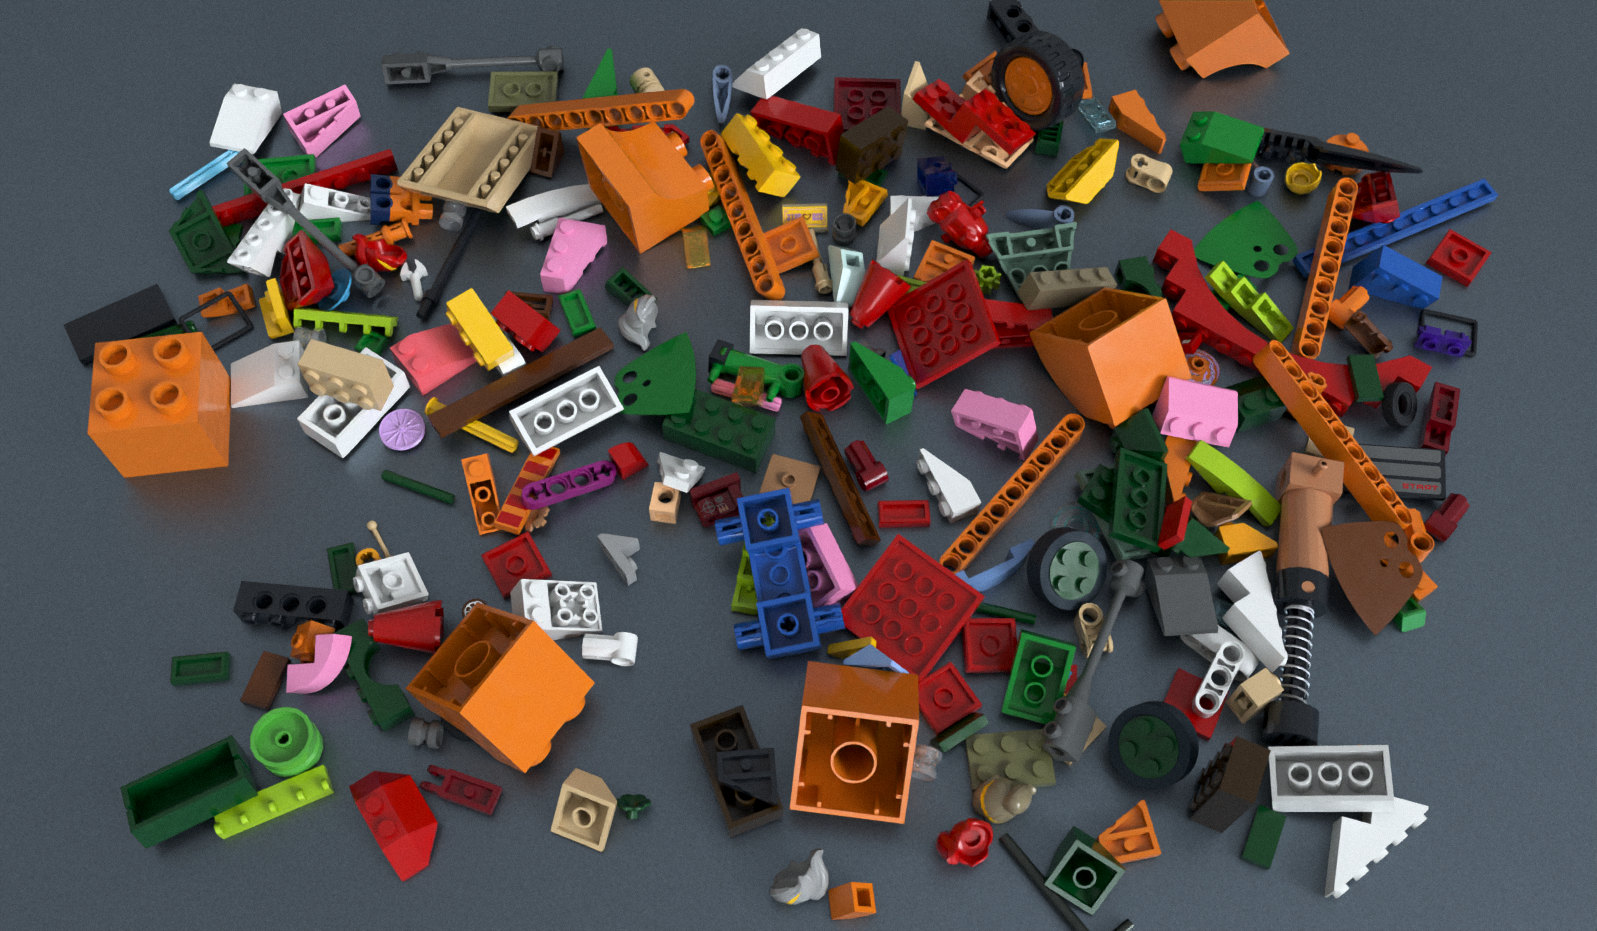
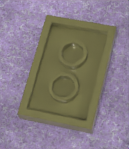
(521, 88)
(1010, 755)

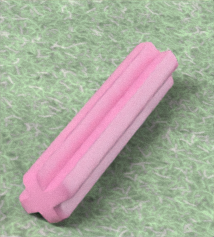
(726, 388)

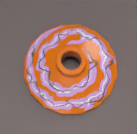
(1209, 370)

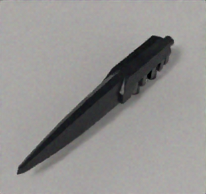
(1322, 152)

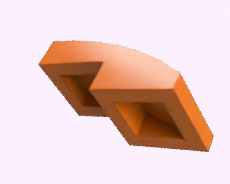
(224, 307)

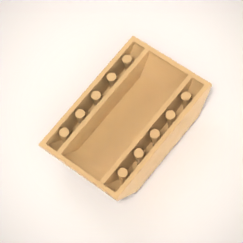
(473, 160)

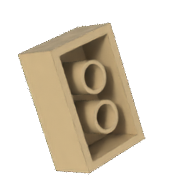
(346, 375)

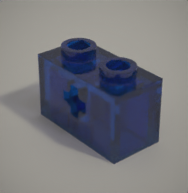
(935, 175)

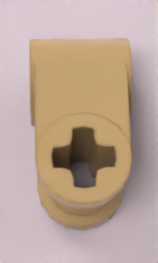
(1151, 174)
(1087, 631)

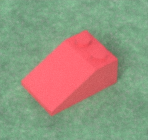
(432, 356)

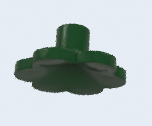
(633, 804)

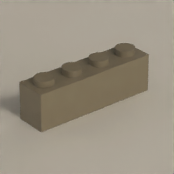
(1063, 287)

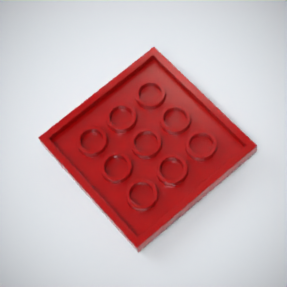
(943, 324)
(910, 607)

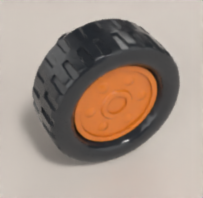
(1039, 78)

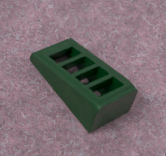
(1049, 147)
(623, 275)

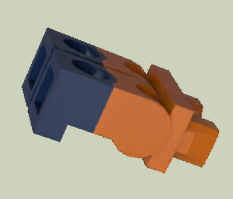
(393, 202)

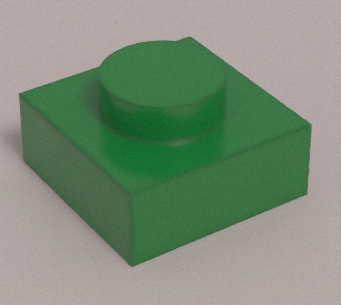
(716, 220)

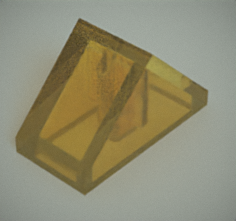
(696, 246)
(749, 386)

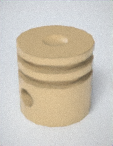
(645, 84)

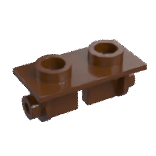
(1367, 334)

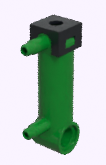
(781, 378)

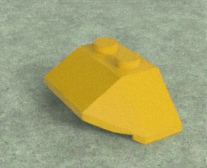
(1085, 173)

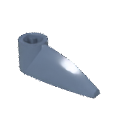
(721, 91)
(1259, 180)
(1042, 219)

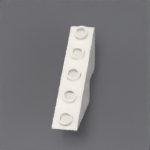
(265, 239)
(1253, 610)
(1360, 842)

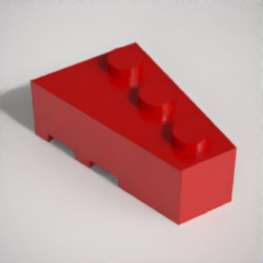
(1015, 322)

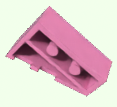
(322, 120)
(569, 253)

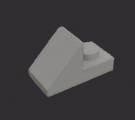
(618, 551)

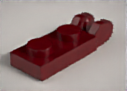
(463, 790)

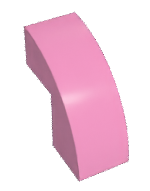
(330, 657)

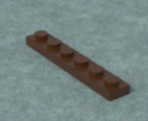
(840, 479)

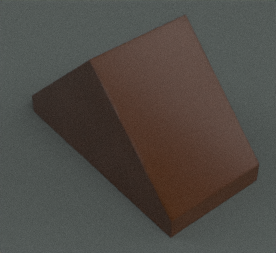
(547, 152)

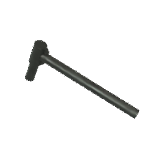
(1056, 900)

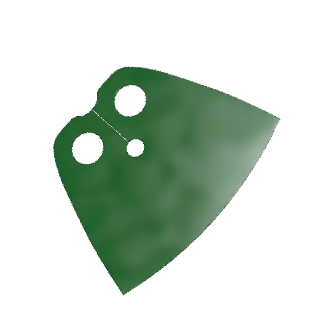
(1239, 234)
(672, 378)

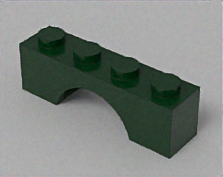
(1137, 276)
(387, 702)

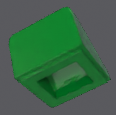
(1410, 616)

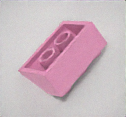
(1197, 411)
(826, 567)

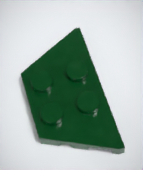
(203, 239)

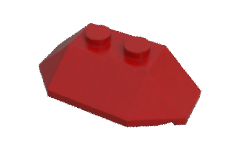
(1376, 199)
(304, 273)
(397, 819)

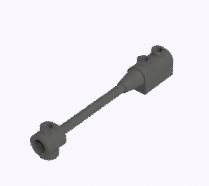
(420, 66)
(270, 190)
(1074, 717)

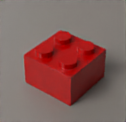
(524, 323)

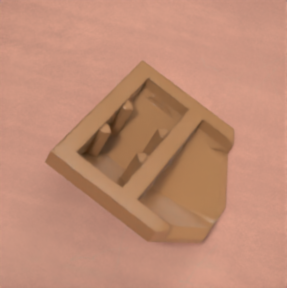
(1216, 509)

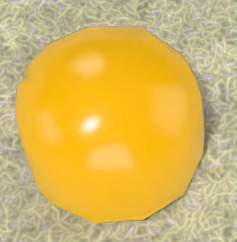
(1302, 178)

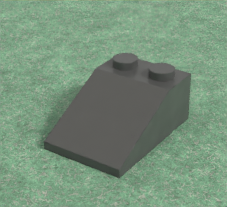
(1181, 595)

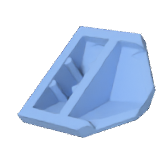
(872, 658)

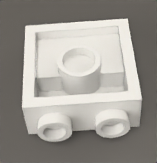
(389, 584)

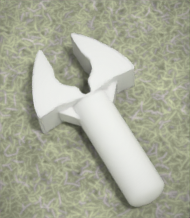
(414, 278)

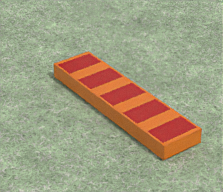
(513, 513)

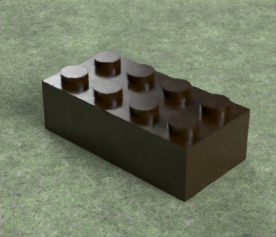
(731, 733)
(1229, 784)

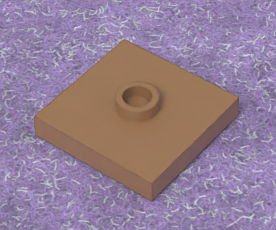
(791, 474)

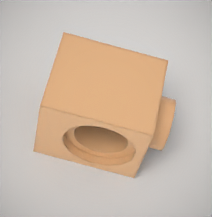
(664, 511)

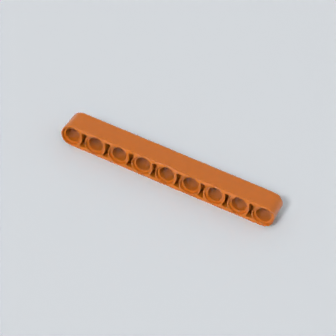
(607, 110)
(742, 216)
(1337, 219)
(1330, 435)
(1017, 487)

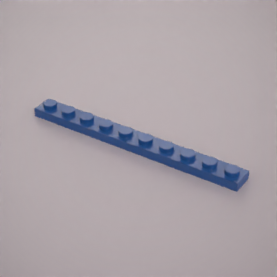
(1409, 223)

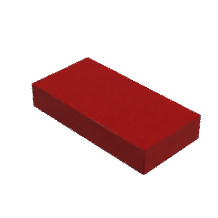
(903, 513)
(1174, 523)

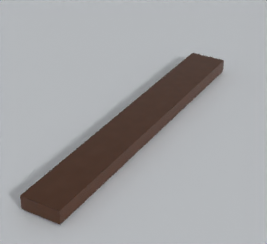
(520, 382)

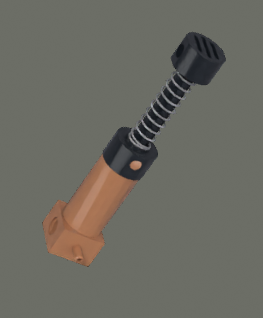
(1307, 492)

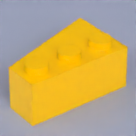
(478, 330)

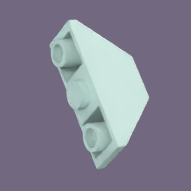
(846, 273)

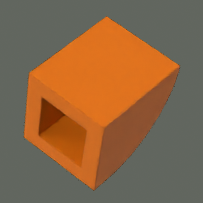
(852, 900)

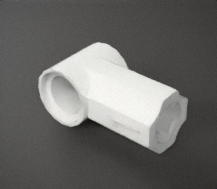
(618, 648)

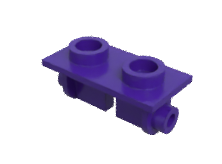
(1449, 343)

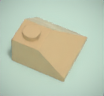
(910, 109)
(584, 810)

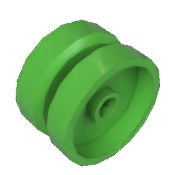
(286, 742)

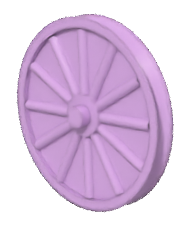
(402, 429)

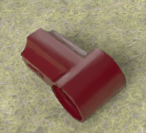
(868, 470)
(1444, 520)

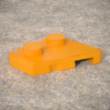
(863, 200)

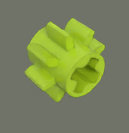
(988, 279)

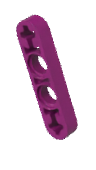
(571, 489)

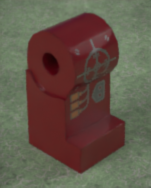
(719, 506)

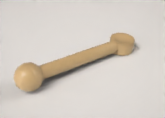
(372, 525)

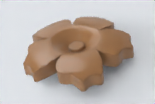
(536, 518)

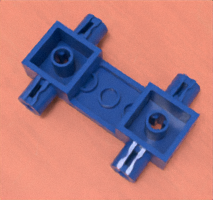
(779, 574)

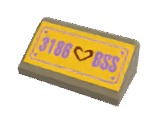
(814, 214)

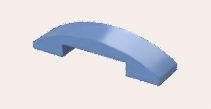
(1015, 559)

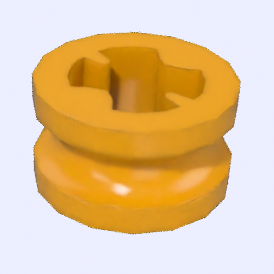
(365, 554)

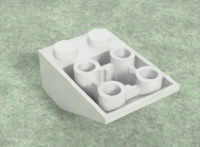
(896, 239)
(558, 607)

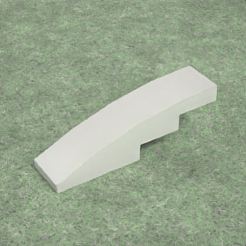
(552, 204)

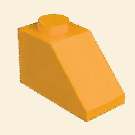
(1243, 542)

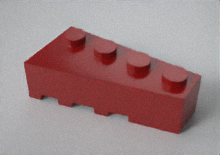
(800, 125)

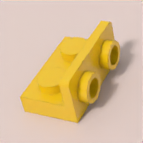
(274, 311)

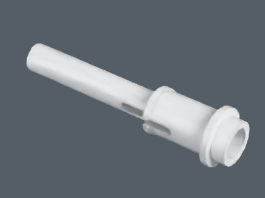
(547, 228)

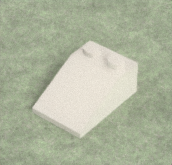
(245, 118)
(268, 376)

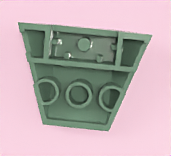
(1033, 251)

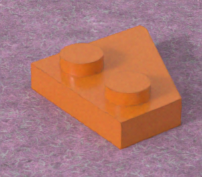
(938, 260)
(1131, 836)

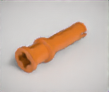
(388, 233)

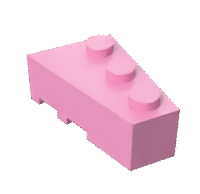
(997, 419)

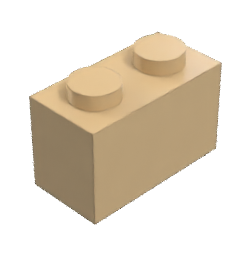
(1254, 695)

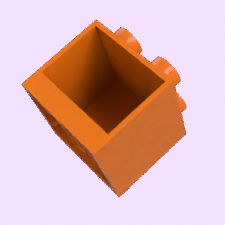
(160, 404)

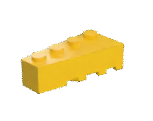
(762, 158)

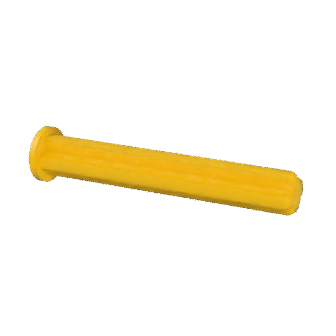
(479, 429)

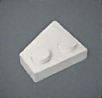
(678, 472)

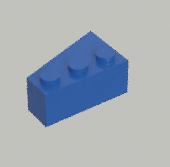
(1396, 278)

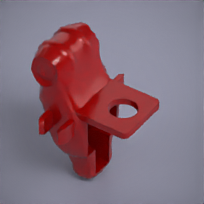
(961, 223)

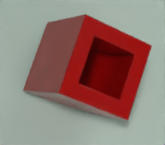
(627, 459)

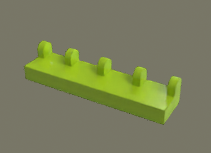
(345, 318)
(275, 802)

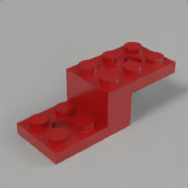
(969, 117)

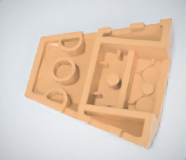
(981, 143)

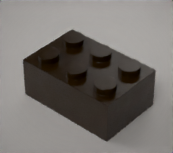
(871, 145)

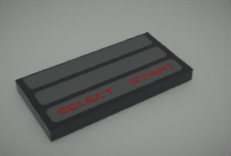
(1410, 470)

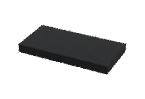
(122, 320)

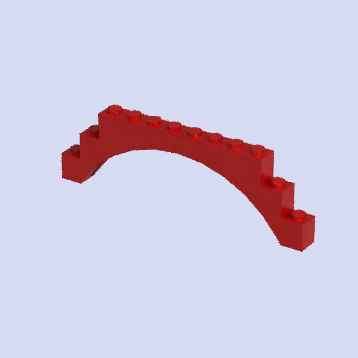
(1202, 313)

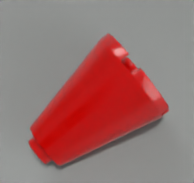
(876, 294)
(824, 380)
(410, 627)

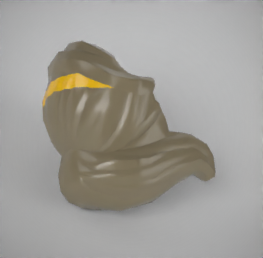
(1002, 799)

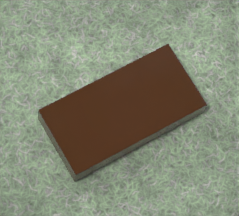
(265, 680)

